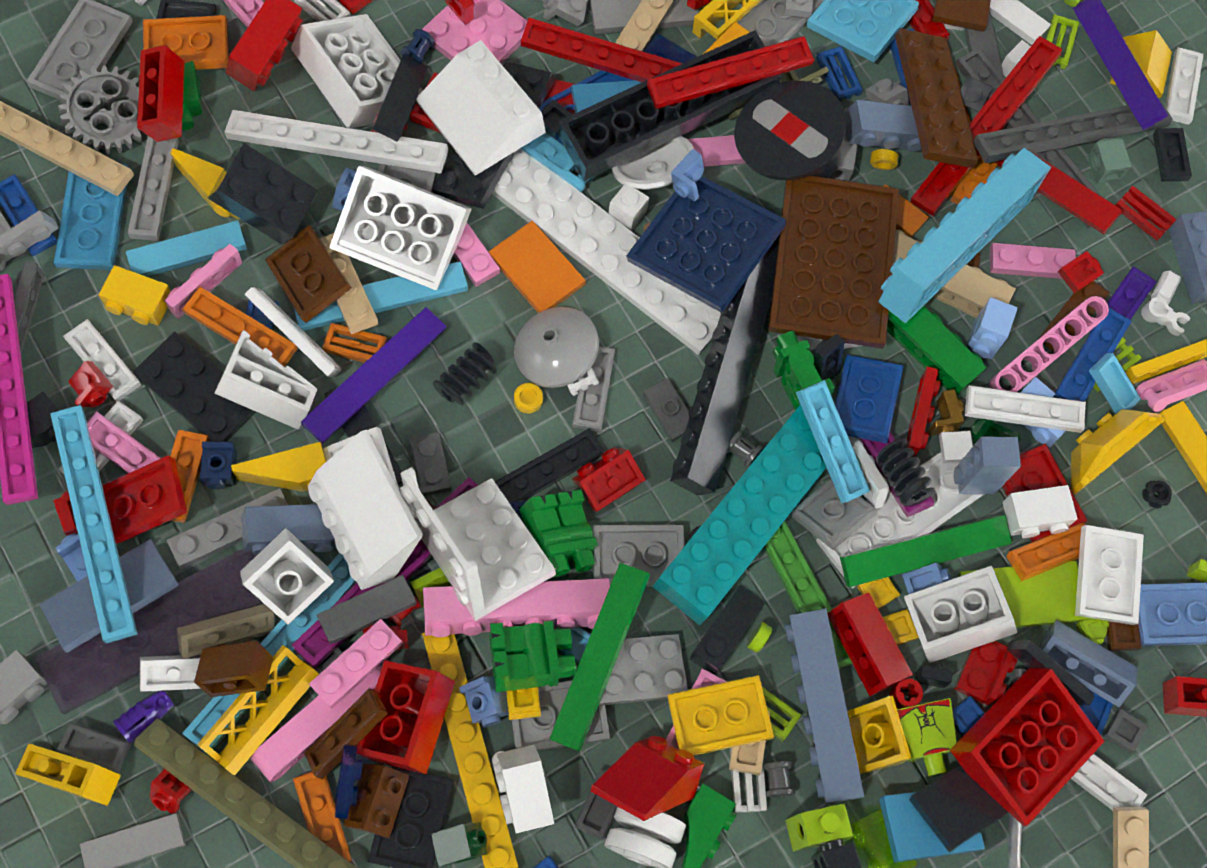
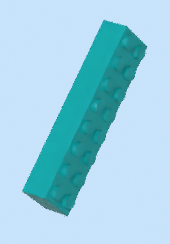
(743, 521)

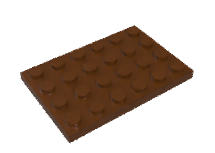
(834, 260)

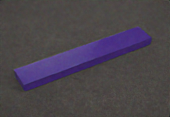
(1120, 63)
(373, 375)

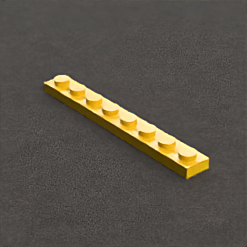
(472, 755)

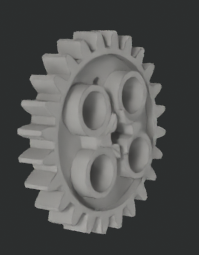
(91, 89)

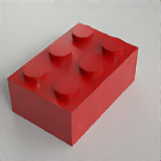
(264, 42)
(415, 709)

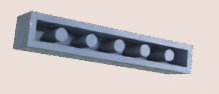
(826, 707)

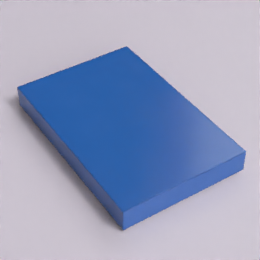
(868, 397)

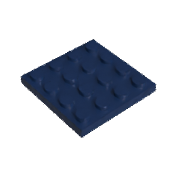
(707, 243)

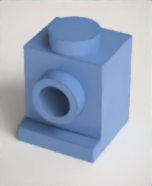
(484, 703)

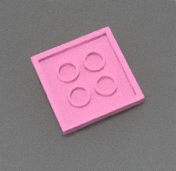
(493, 24)

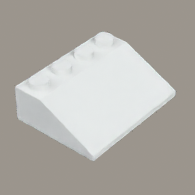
(348, 65)
(480, 108)
(399, 227)
(365, 512)

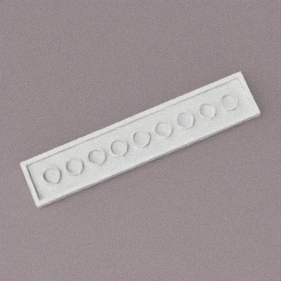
(601, 247)

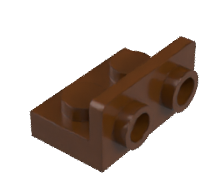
(377, 800)

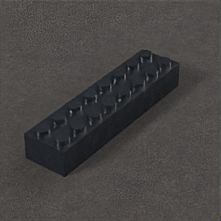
(631, 125)

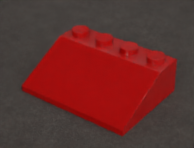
(1028, 744)

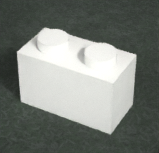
(1039, 511)

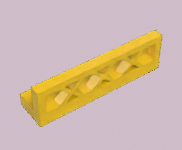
(715, 11)
(262, 721)

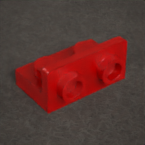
(608, 477)
(985, 672)

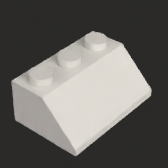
(960, 614)

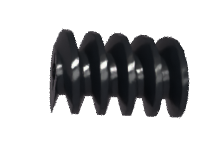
(465, 374)
(903, 474)

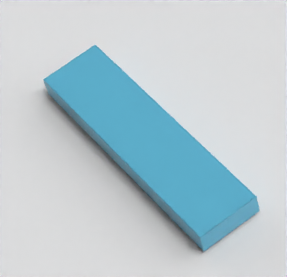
(184, 249)
(833, 441)

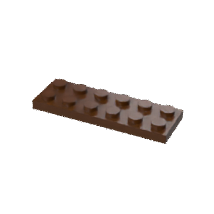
(936, 98)

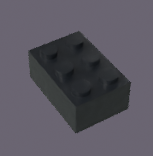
(263, 194)

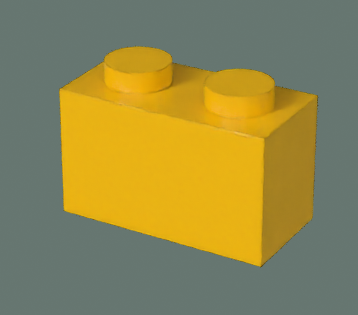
(135, 296)

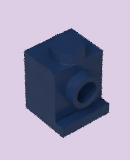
(221, 453)

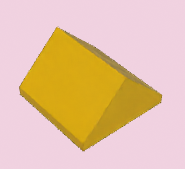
(1152, 57)
(878, 735)

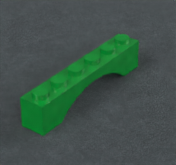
(704, 820)

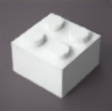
(286, 576)
(525, 787)

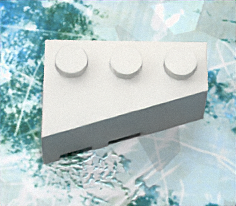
(265, 385)

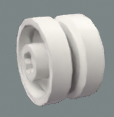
(644, 838)

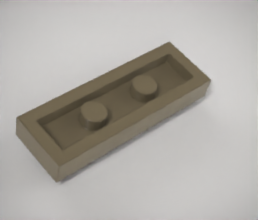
(225, 629)

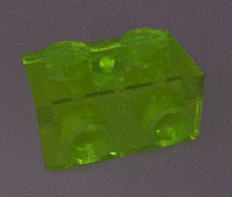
(872, 836)

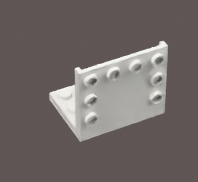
(479, 545)

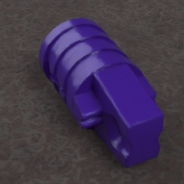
(143, 714)

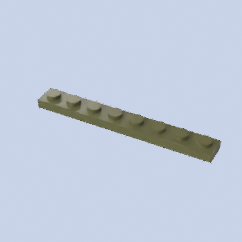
(236, 799)

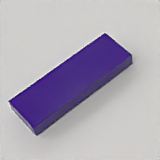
(1131, 293)

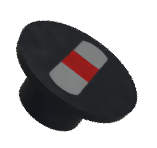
(792, 131)

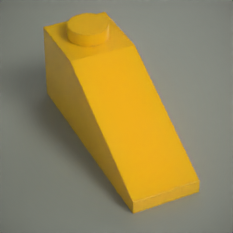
(201, 175)
(285, 469)
(68, 774)

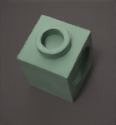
(1109, 160)

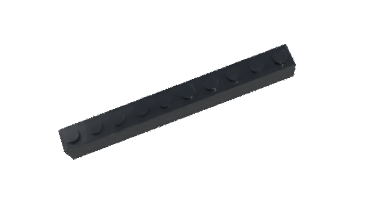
(724, 381)

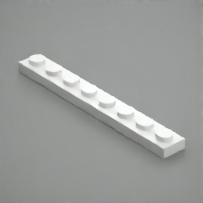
(336, 141)

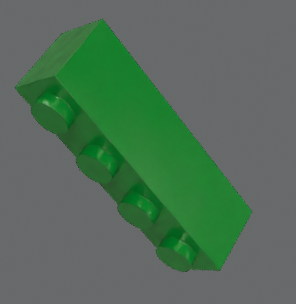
(937, 348)

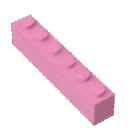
(563, 602)

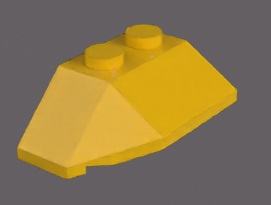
(1109, 443)

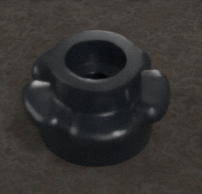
(1162, 489)

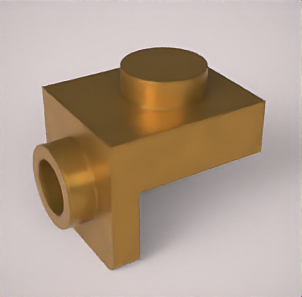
(951, 413)

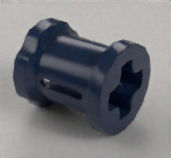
(417, 47)

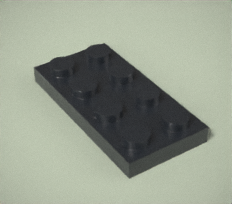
(189, 385)

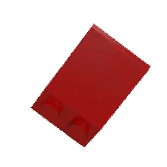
(650, 778)

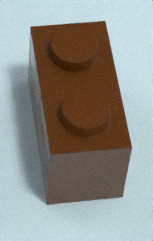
(233, 669)

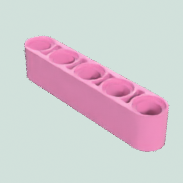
(1058, 338)
(293, 739)

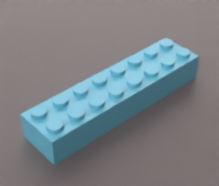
(962, 234)

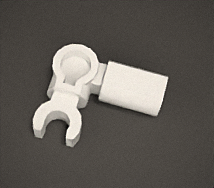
(1157, 308)

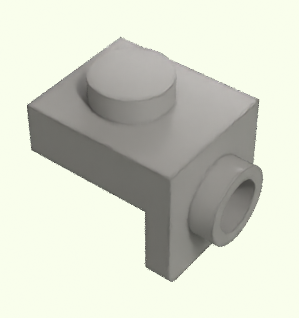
(570, 10)
(888, 92)

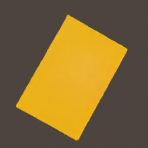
(720, 716)

